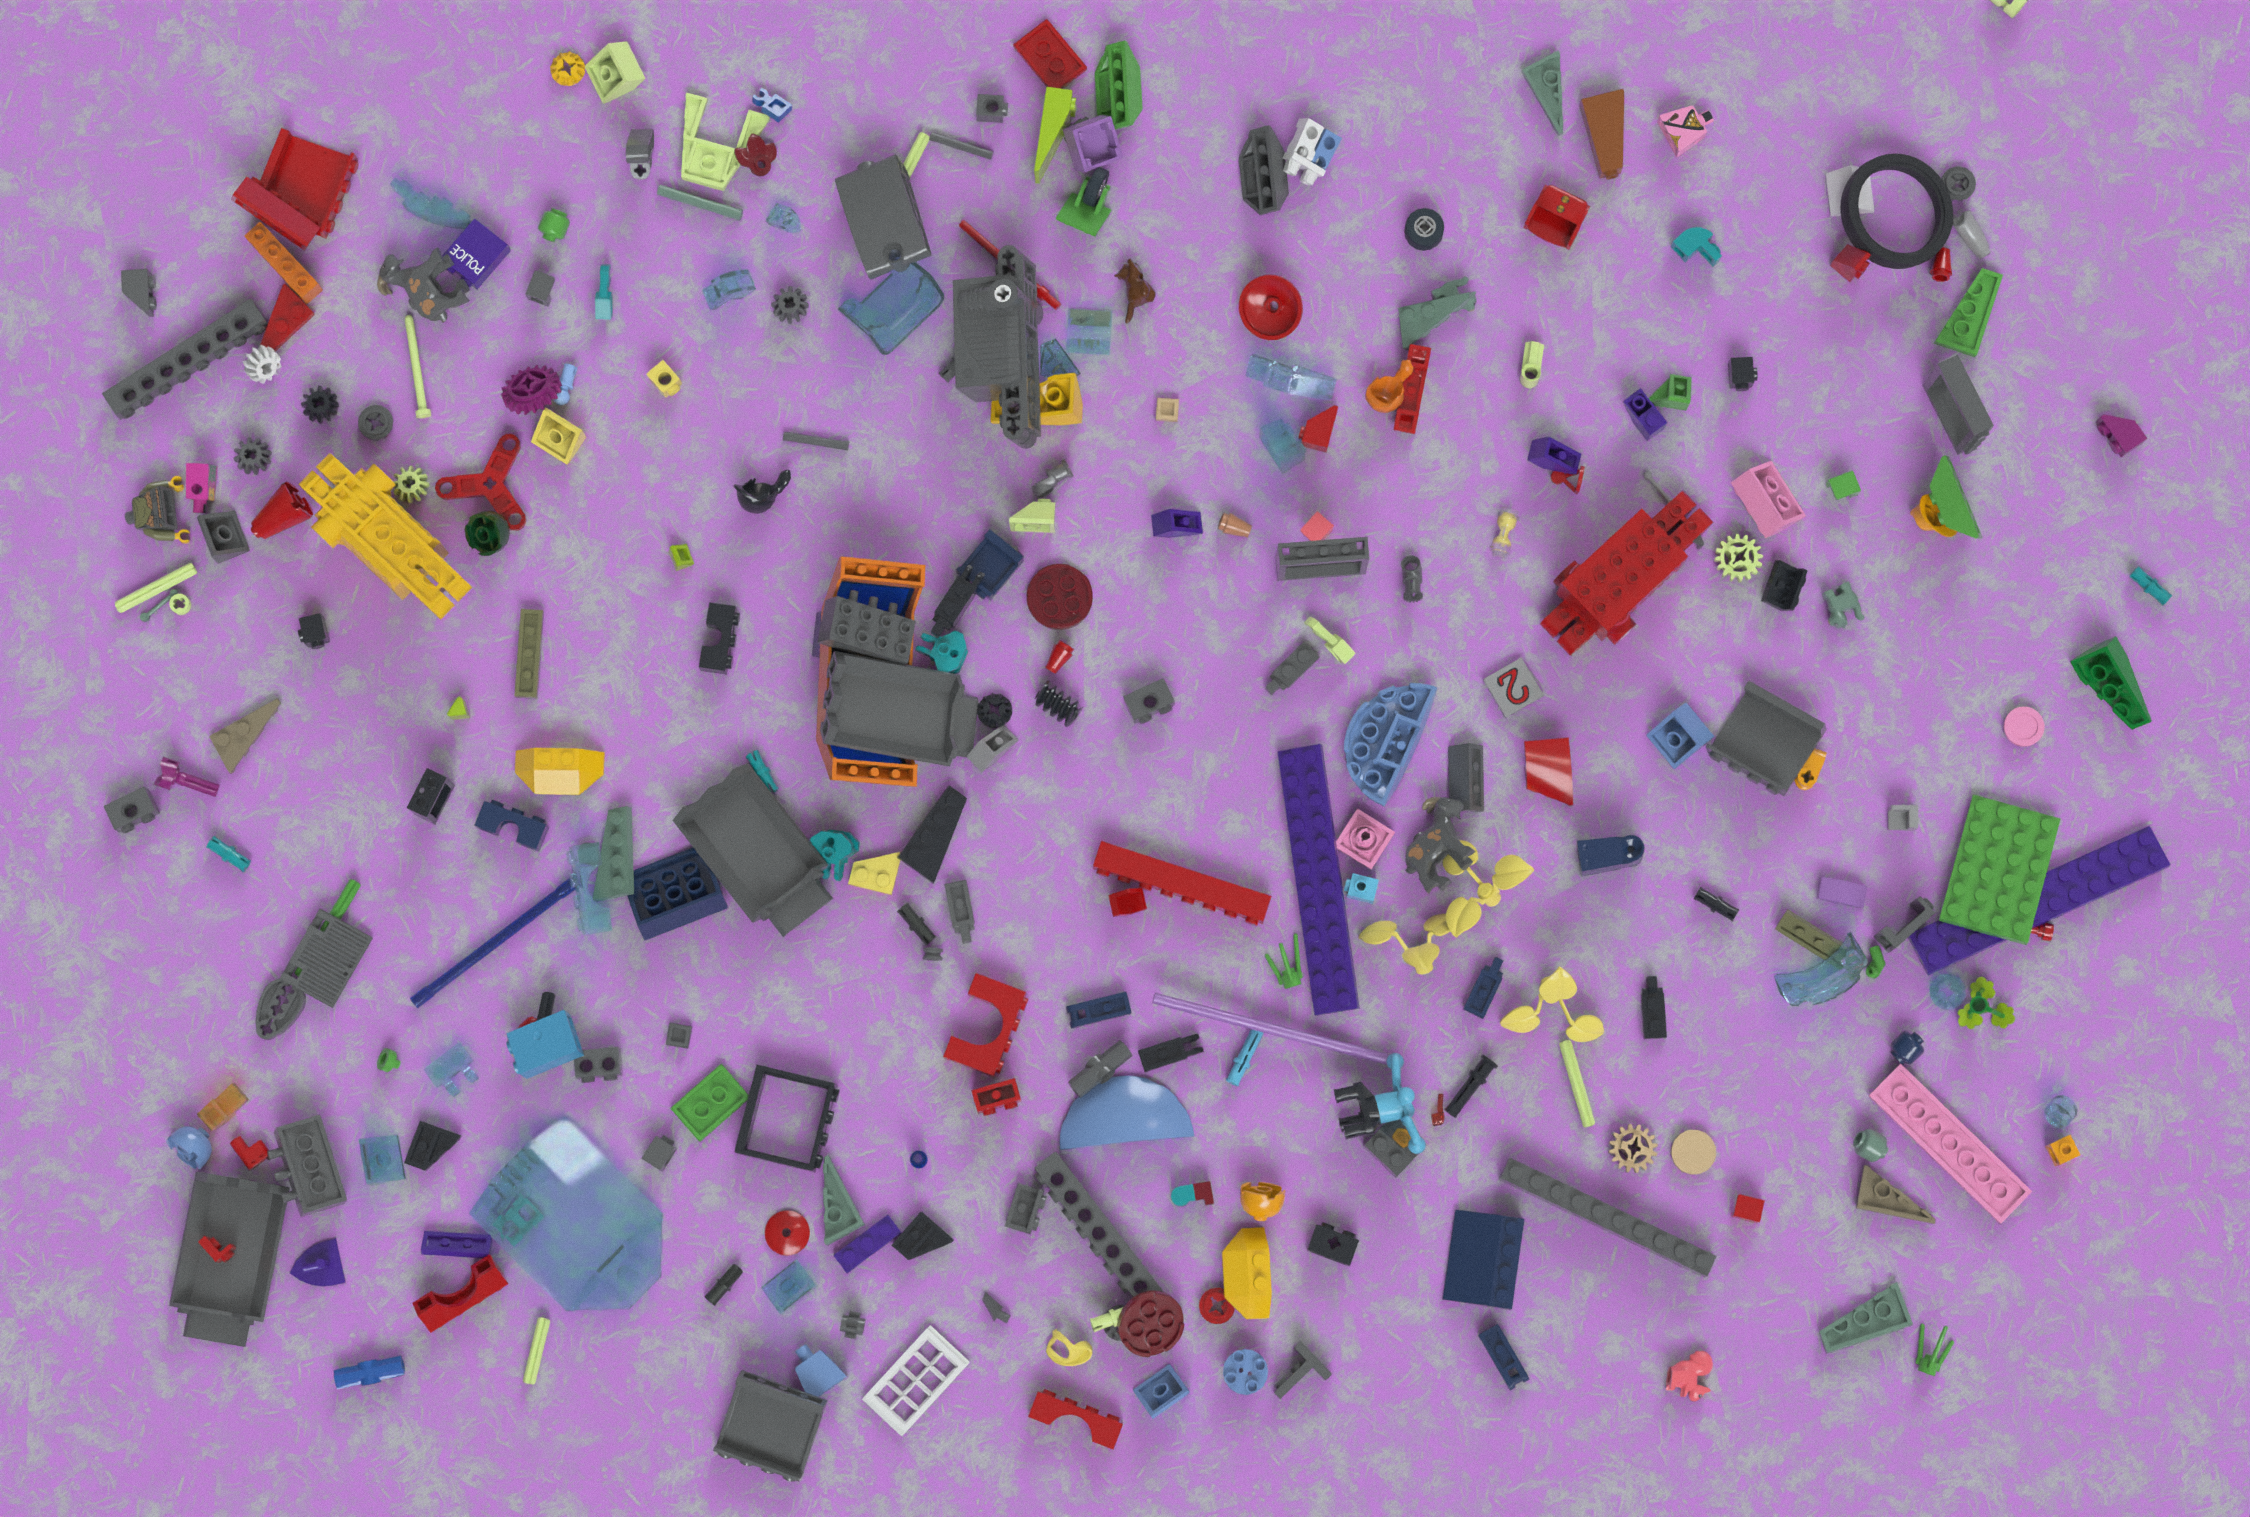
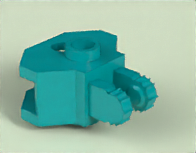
(944, 650)
(835, 848)

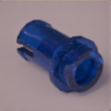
(921, 1164)

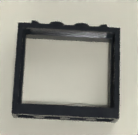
(752, 1108)

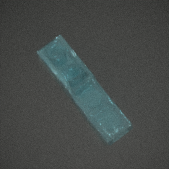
(436, 211)
(1291, 380)

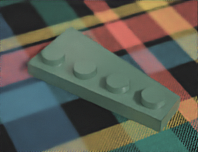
(616, 873)
(1874, 1318)

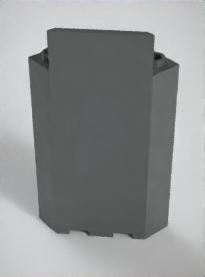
(897, 710)
(756, 850)
(229, 1295)

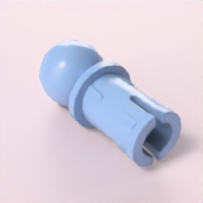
(567, 378)

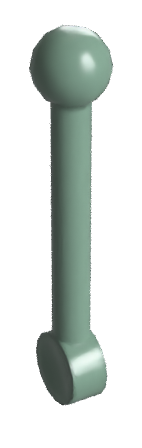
(146, 616)

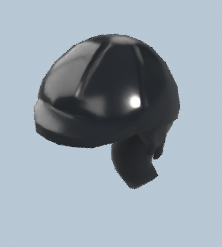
(761, 496)

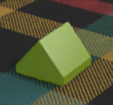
(680, 556)
(458, 710)

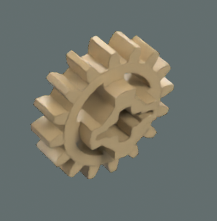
(1642, 1150)

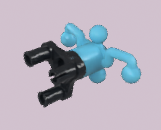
(1381, 1107)

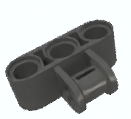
(639, 151)

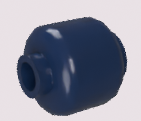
(1907, 1047)

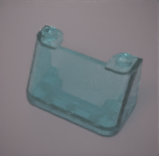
(894, 307)

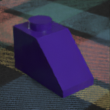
(1554, 456)
(1176, 523)

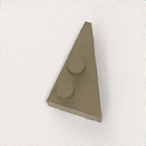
(235, 739)
(1881, 1197)

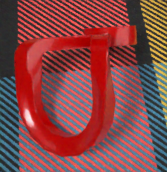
(1559, 478)

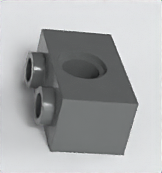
(1157, 690)
(118, 810)

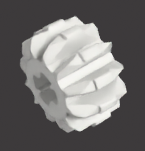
(262, 364)

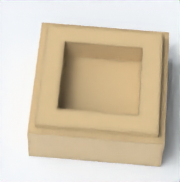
(1167, 409)

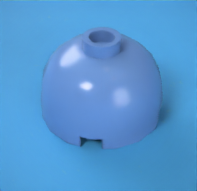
(191, 1145)

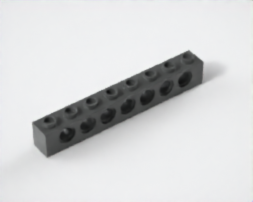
(173, 359)
(1054, 1165)

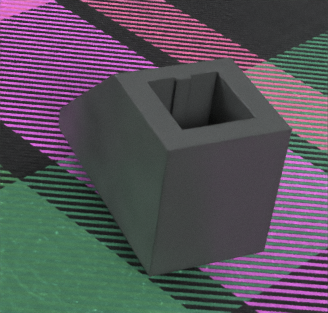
(138, 288)

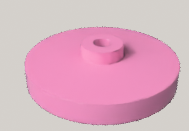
(2023, 726)

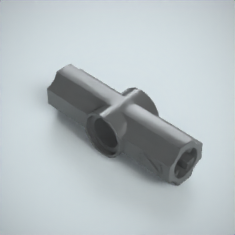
(1100, 1068)

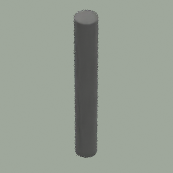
(961, 145)
(818, 441)

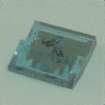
(1089, 331)

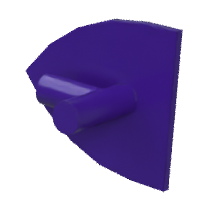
(320, 1265)

